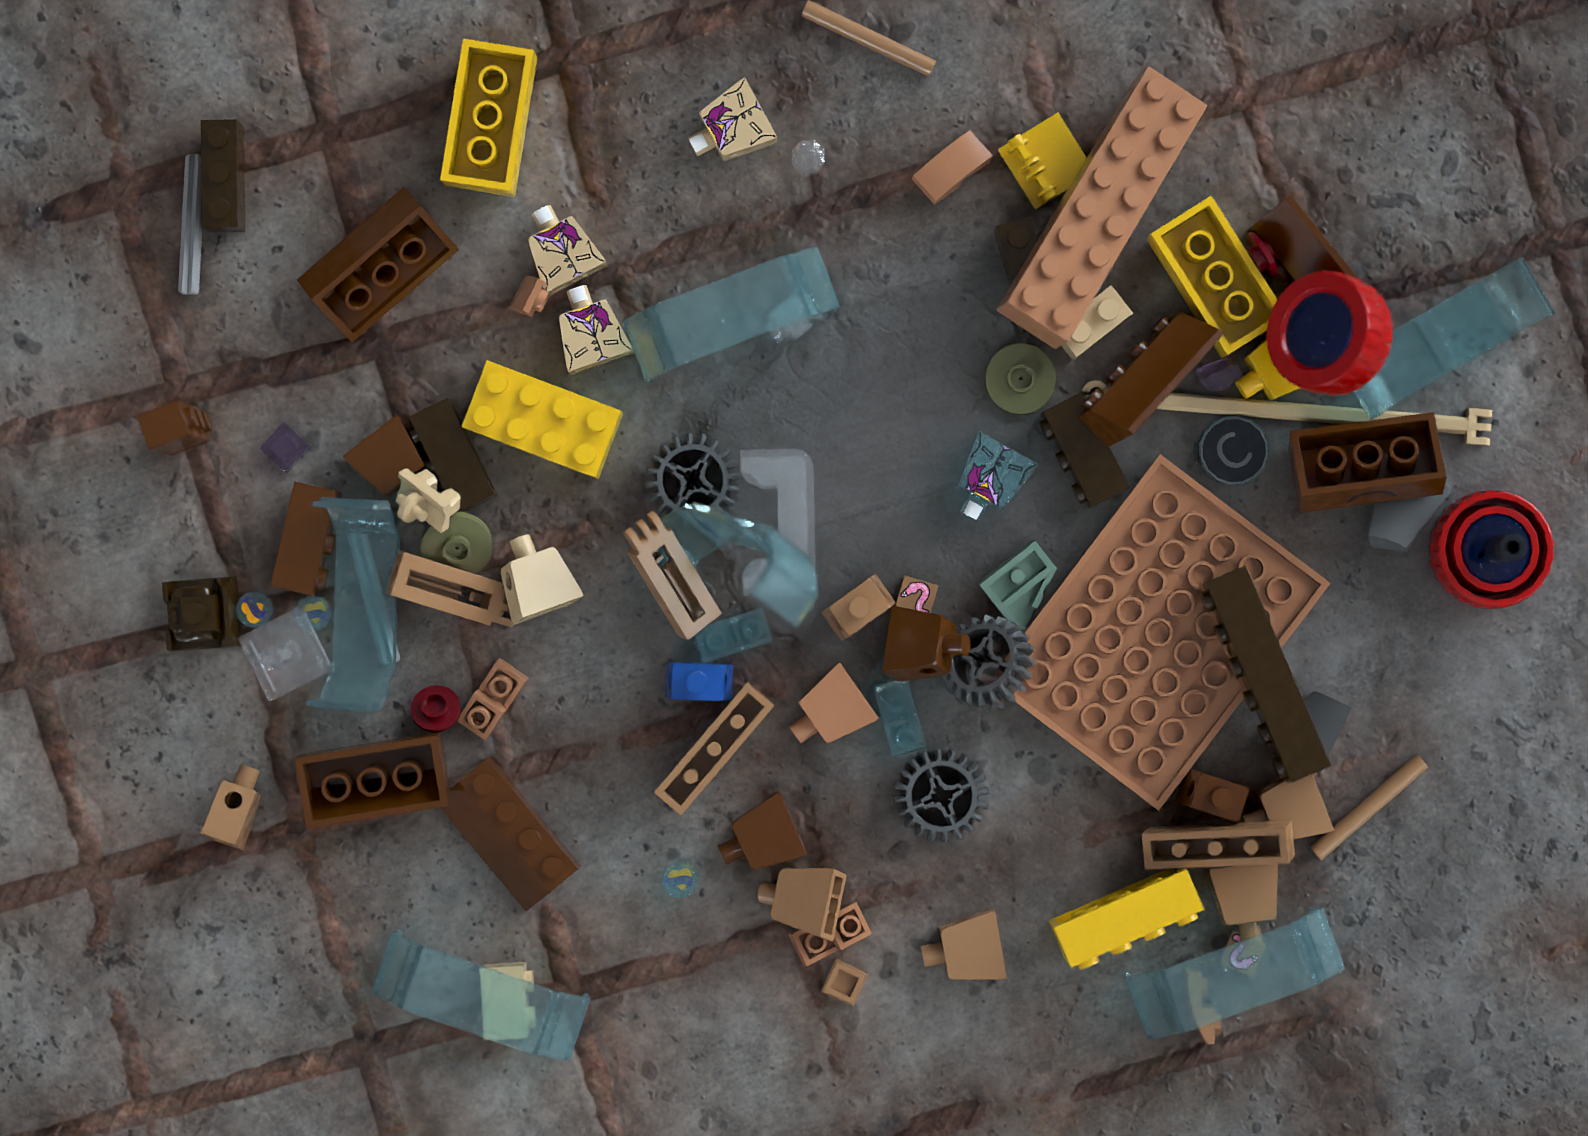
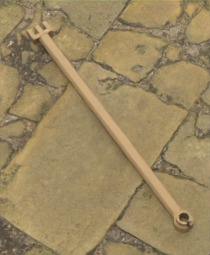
(1312, 413)

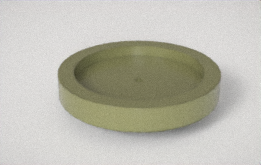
(1022, 395)
(465, 532)

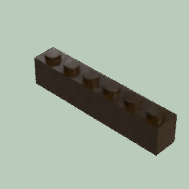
(1265, 674)

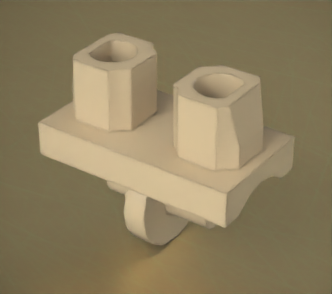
(422, 502)

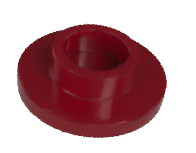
(1261, 254)
(435, 708)

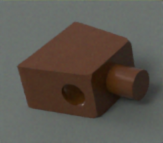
(385, 455)
(921, 645)
(1213, 795)
(764, 835)

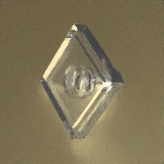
(285, 654)

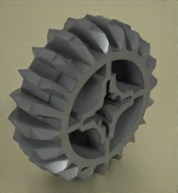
(708, 454)
(987, 645)
(953, 824)

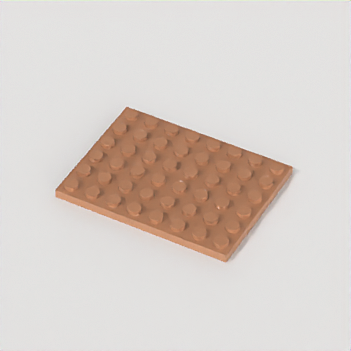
(1127, 644)

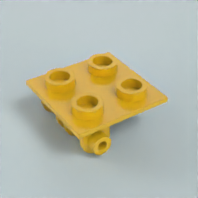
(1044, 160)

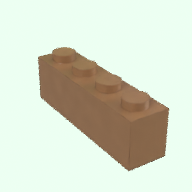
(714, 748)
(1218, 844)

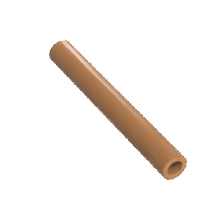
(868, 38)
(1368, 807)

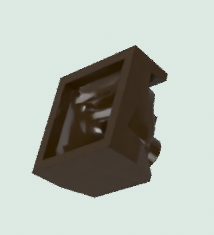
(202, 614)

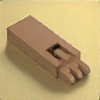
(675, 583)
(439, 587)

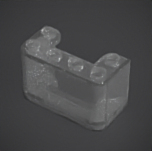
(793, 477)

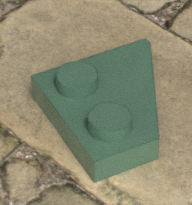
(1019, 583)

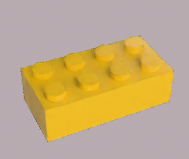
(488, 117)
(1215, 274)
(542, 419)
(1125, 916)

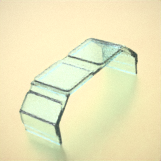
(730, 311)
(1455, 334)
(788, 579)
(362, 610)
(1236, 977)
(479, 999)

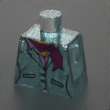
(992, 475)

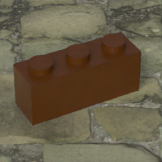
(174, 427)
(305, 542)

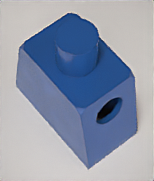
(698, 681)

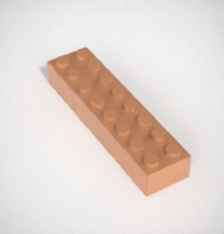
(1101, 208)

